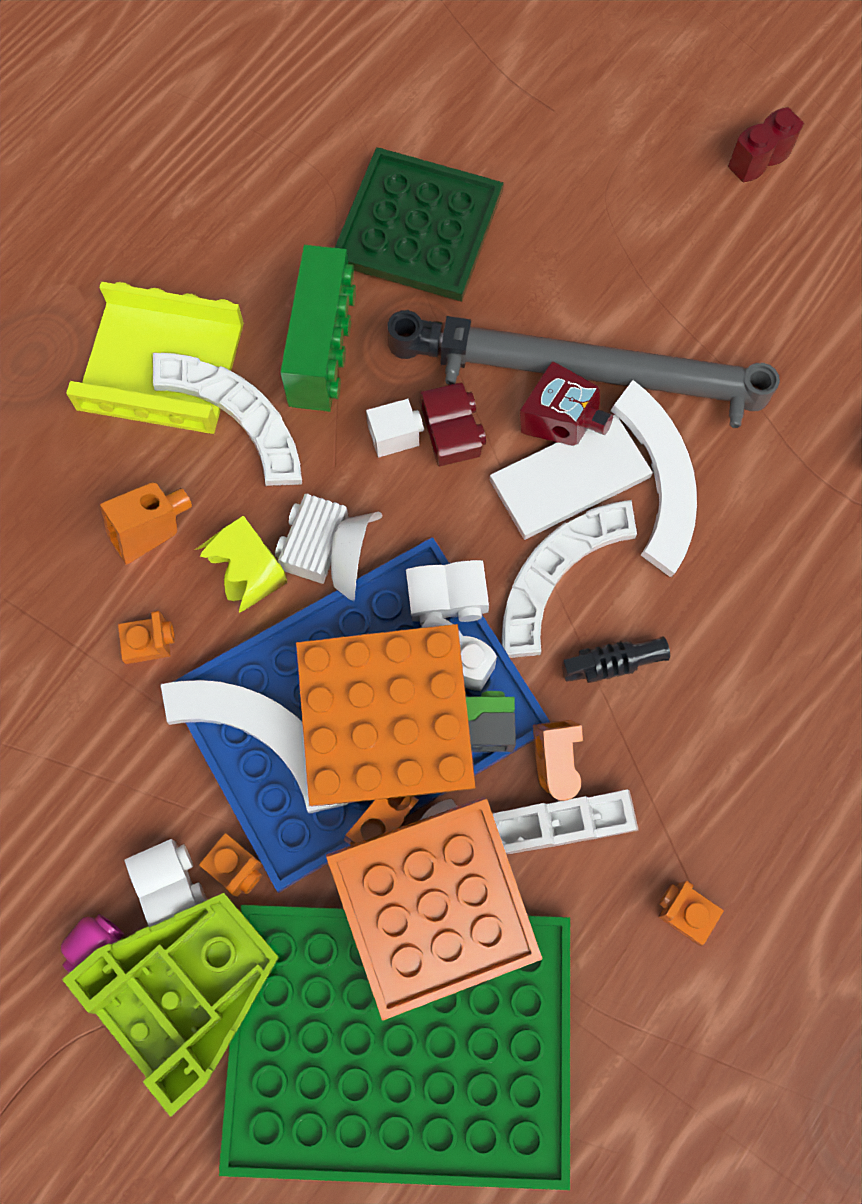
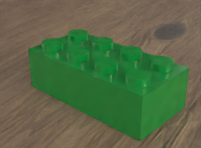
(318, 328)

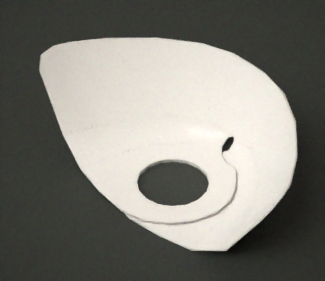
(346, 552)

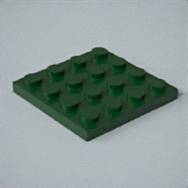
(419, 223)

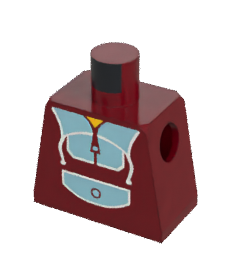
(563, 408)

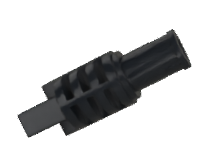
(614, 659)

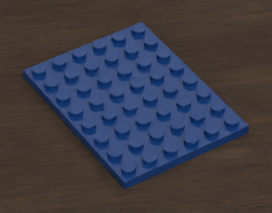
(259, 781)

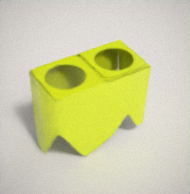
(251, 566)

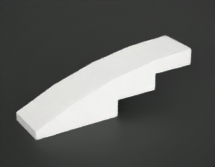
(566, 821)

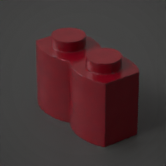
(765, 144)
(451, 424)

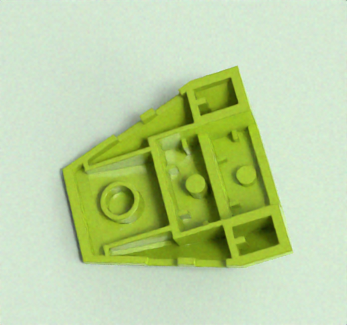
(177, 993)

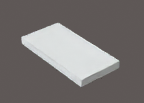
(569, 478)

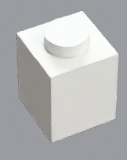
(394, 427)

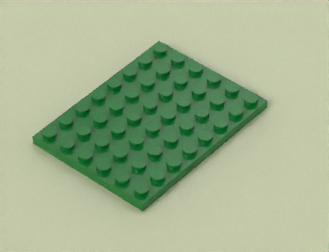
(426, 1097)

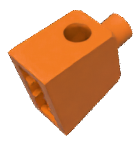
(142, 519)

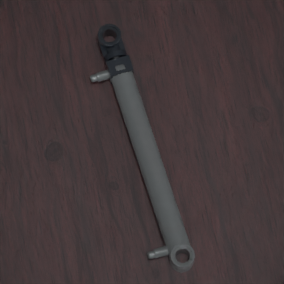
(596, 363)

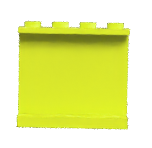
(150, 322)

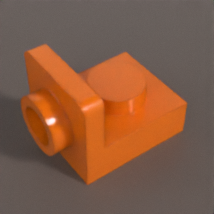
(146, 639)
(232, 866)
(689, 912)

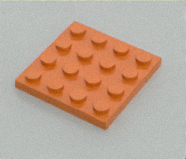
(384, 716)
(433, 907)

